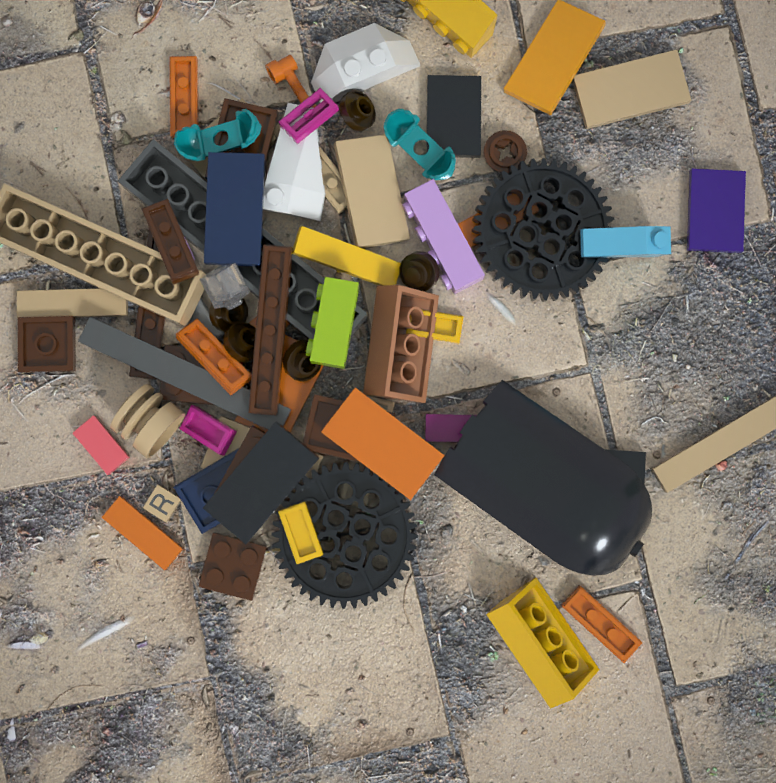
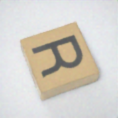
(162, 503)

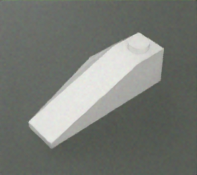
(295, 176)

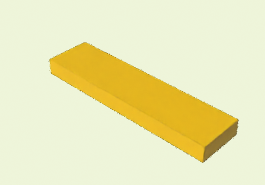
(345, 257)

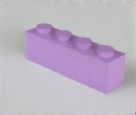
(443, 236)

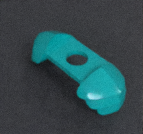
(403, 130)
(196, 143)

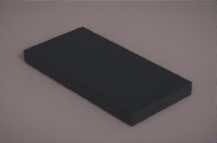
(261, 482)

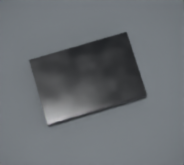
(455, 113)

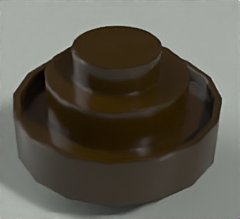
(357, 110)
(419, 271)
(223, 318)
(240, 341)
(298, 364)

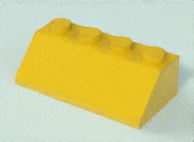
(464, 22)
(543, 643)

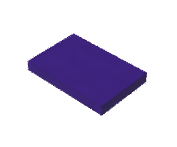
(716, 210)

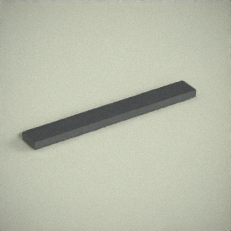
(173, 371)

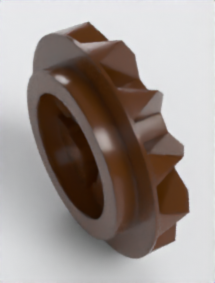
(501, 140)

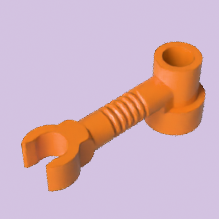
(284, 70)

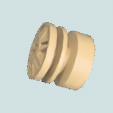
(143, 417)

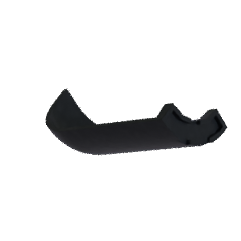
(549, 484)

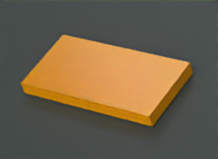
(554, 57)

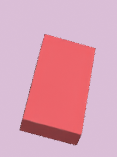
(101, 445)

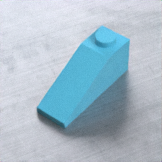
(626, 241)

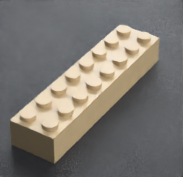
(95, 255)

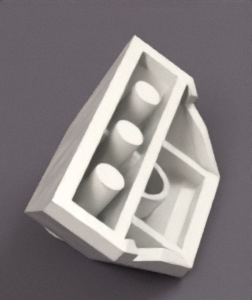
(362, 61)

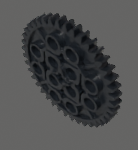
(497, 243)
(366, 578)

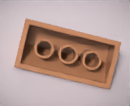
(396, 360)

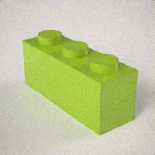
(333, 322)

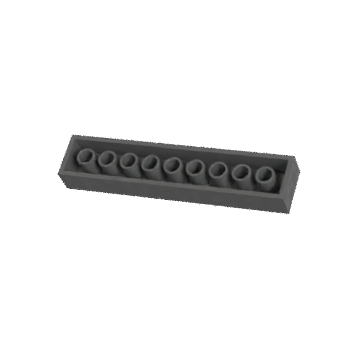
(162, 176)

